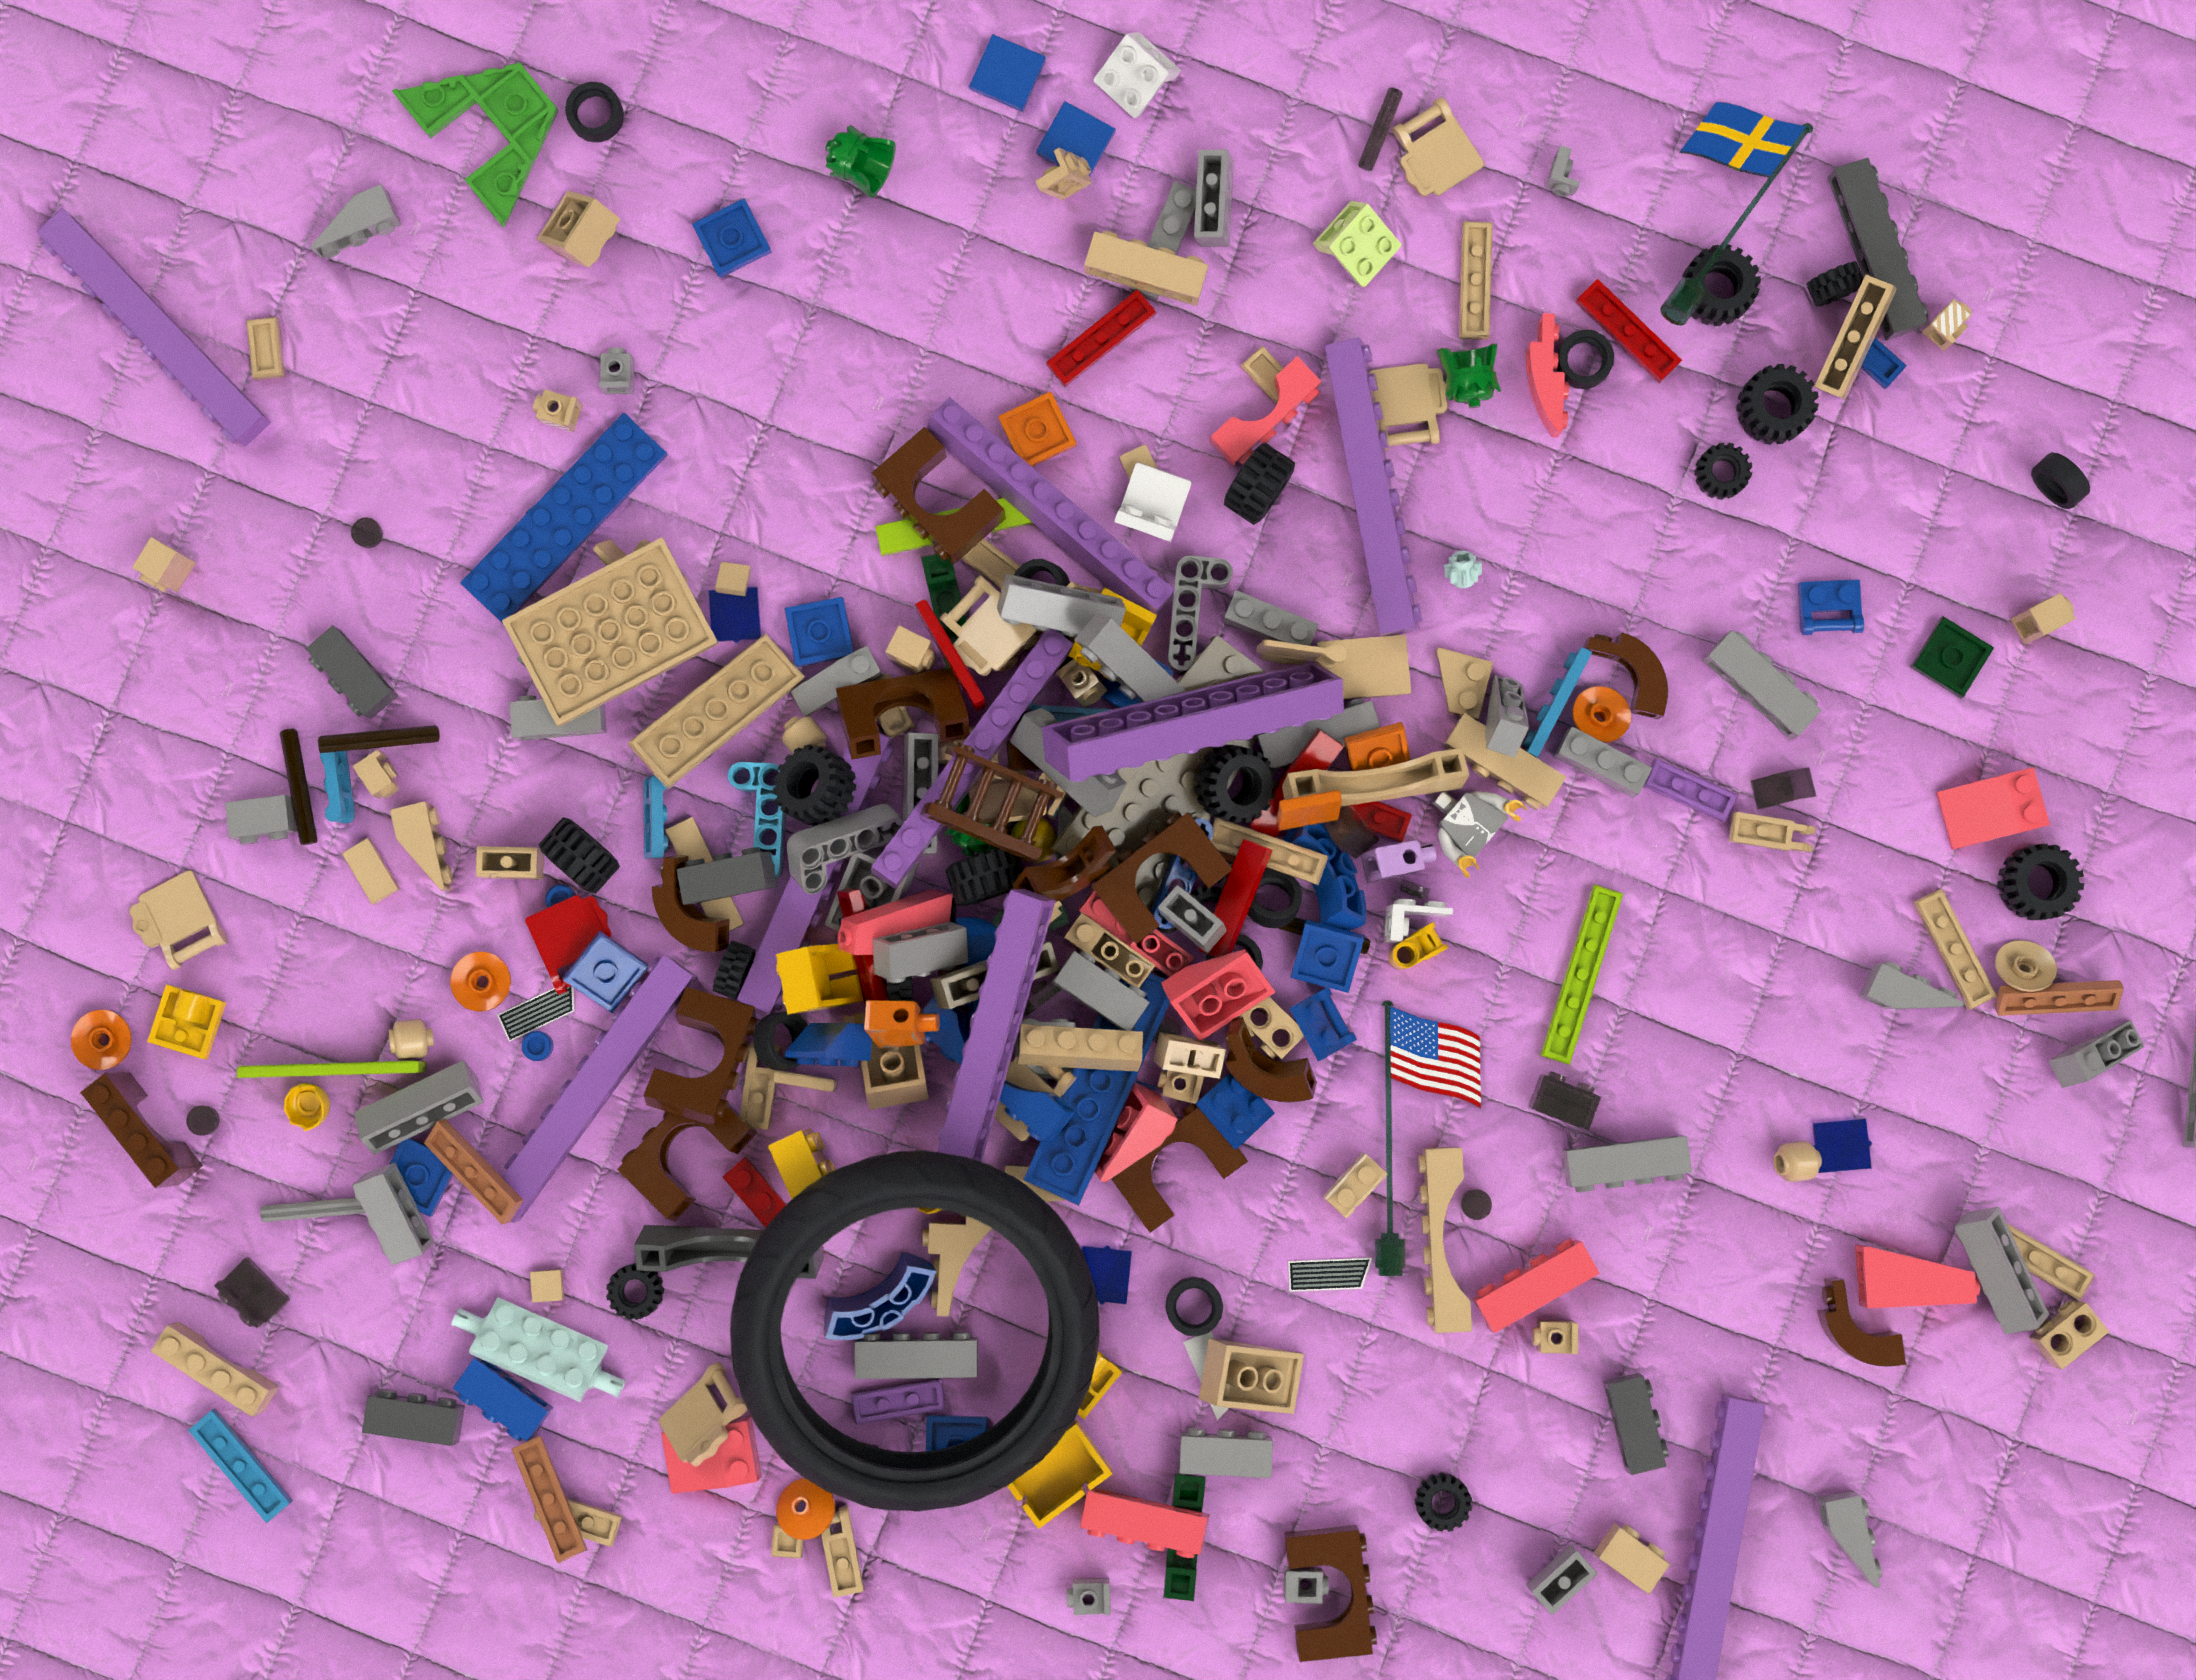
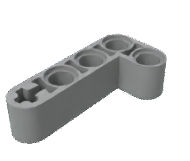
(1191, 614)
(836, 840)

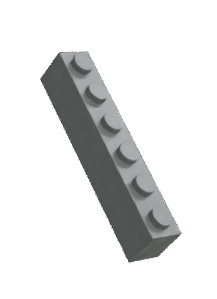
(1876, 243)

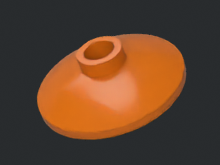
(1608, 705)
(466, 977)
(87, 1039)
(815, 1517)

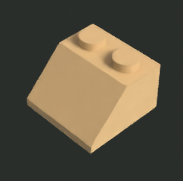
(579, 228)

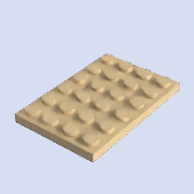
(610, 632)

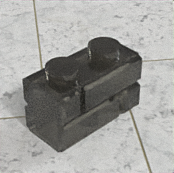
(1565, 1101)

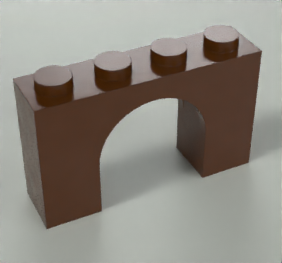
(952, 533)
(931, 691)
(1180, 838)
(706, 1096)
(115, 1102)
(648, 1163)
(1136, 1180)
(1350, 1632)

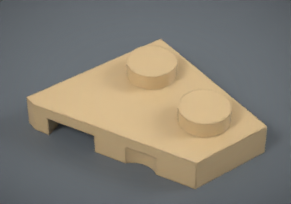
(1464, 681)

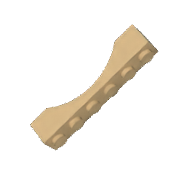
(1419, 776)
(1442, 1175)

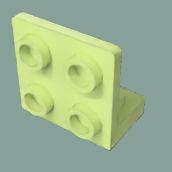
(1358, 242)

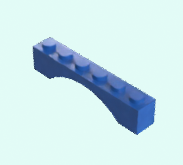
(1040, 1111)

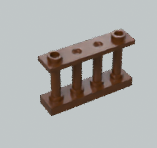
(969, 823)

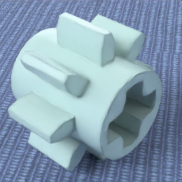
(1463, 569)

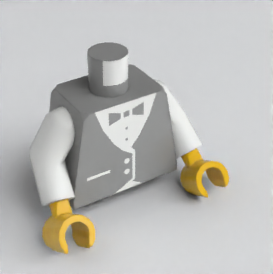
(1471, 824)

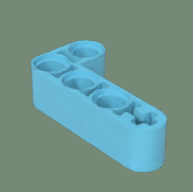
(764, 794)

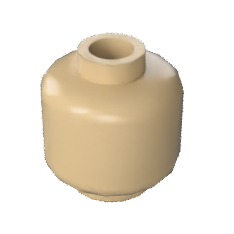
(803, 732)
(410, 1039)
(1797, 1161)

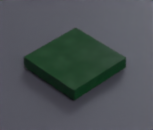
(1952, 657)

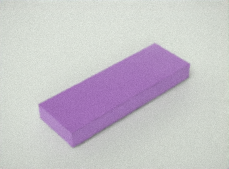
(1690, 790)
(898, 1401)

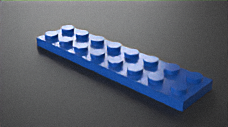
(564, 518)
(1097, 1097)

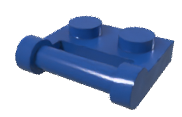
(1830, 597)
(1316, 1026)

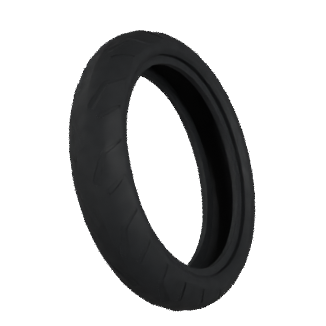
(944, 1475)

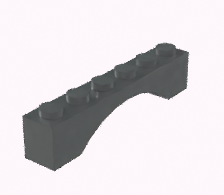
(678, 1246)

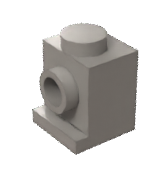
(617, 382)
(1098, 1588)
(1296, 1594)

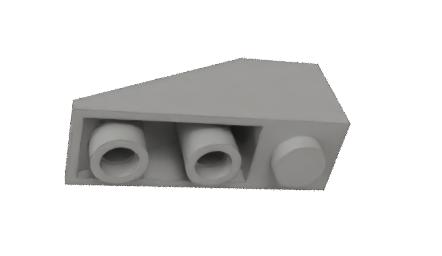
(360, 219)
(1506, 717)
(1895, 990)
(2096, 1054)
(1846, 1523)

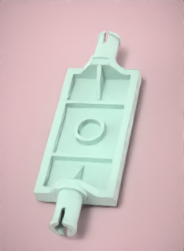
(539, 1350)

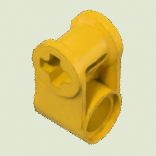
(1421, 945)

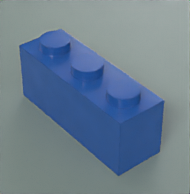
(502, 1399)

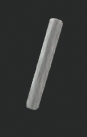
(310, 1209)

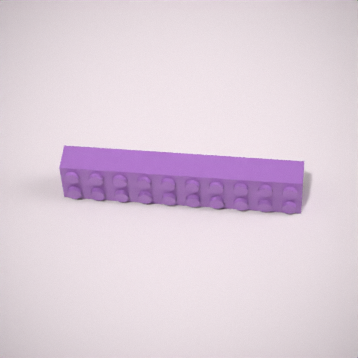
(1192, 721)

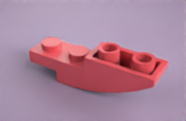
(1546, 386)
(1154, 947)

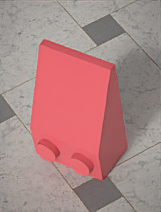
(1992, 808)
(1216, 991)
(1138, 1131)
(730, 1466)

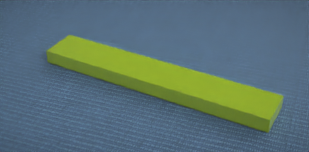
(901, 537)
(1581, 974)
(331, 1069)

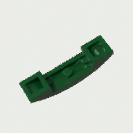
(942, 590)
(1179, 1570)

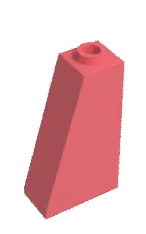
(902, 915)
(1902, 1280)

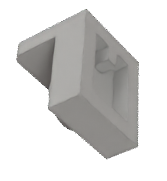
(1558, 176)

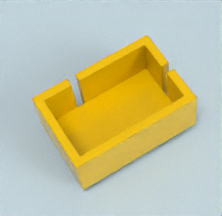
(806, 978)
(800, 1160)
(1060, 1476)

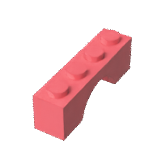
(1293, 386)

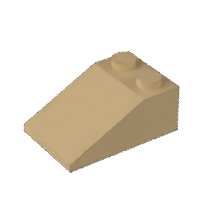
(893, 1075)
(1250, 1376)

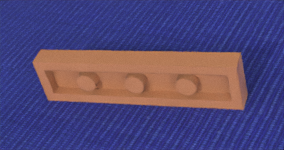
(2060, 998)
(473, 1171)
(549, 1499)

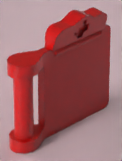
(565, 932)

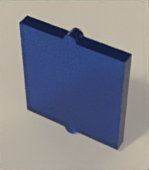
(735, 616)
(1842, 1145)
(1109, 1272)

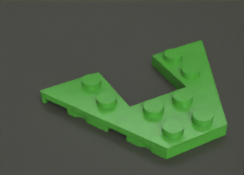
(515, 108)

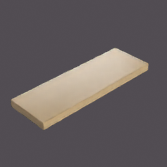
(716, 711)

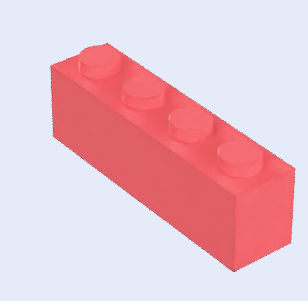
(1535, 1285)
(1144, 1521)

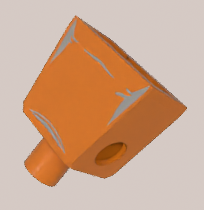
(898, 1023)

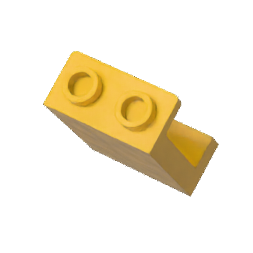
(1136, 623)

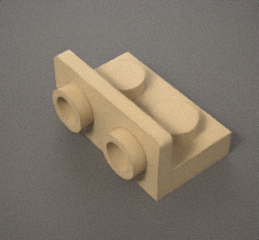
(1067, 178)

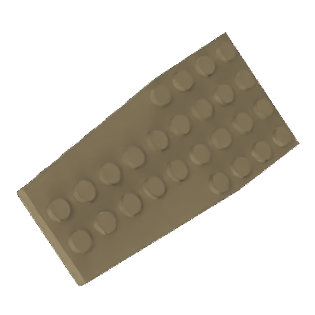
(1161, 787)

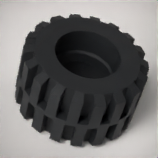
(1740, 273)
(1790, 384)
(1259, 483)
(800, 774)
(1256, 783)
(579, 855)
(983, 876)
(2064, 877)

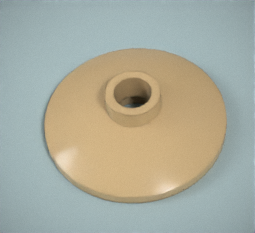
(2030, 957)

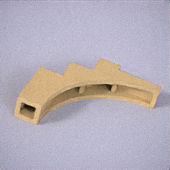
(957, 1241)

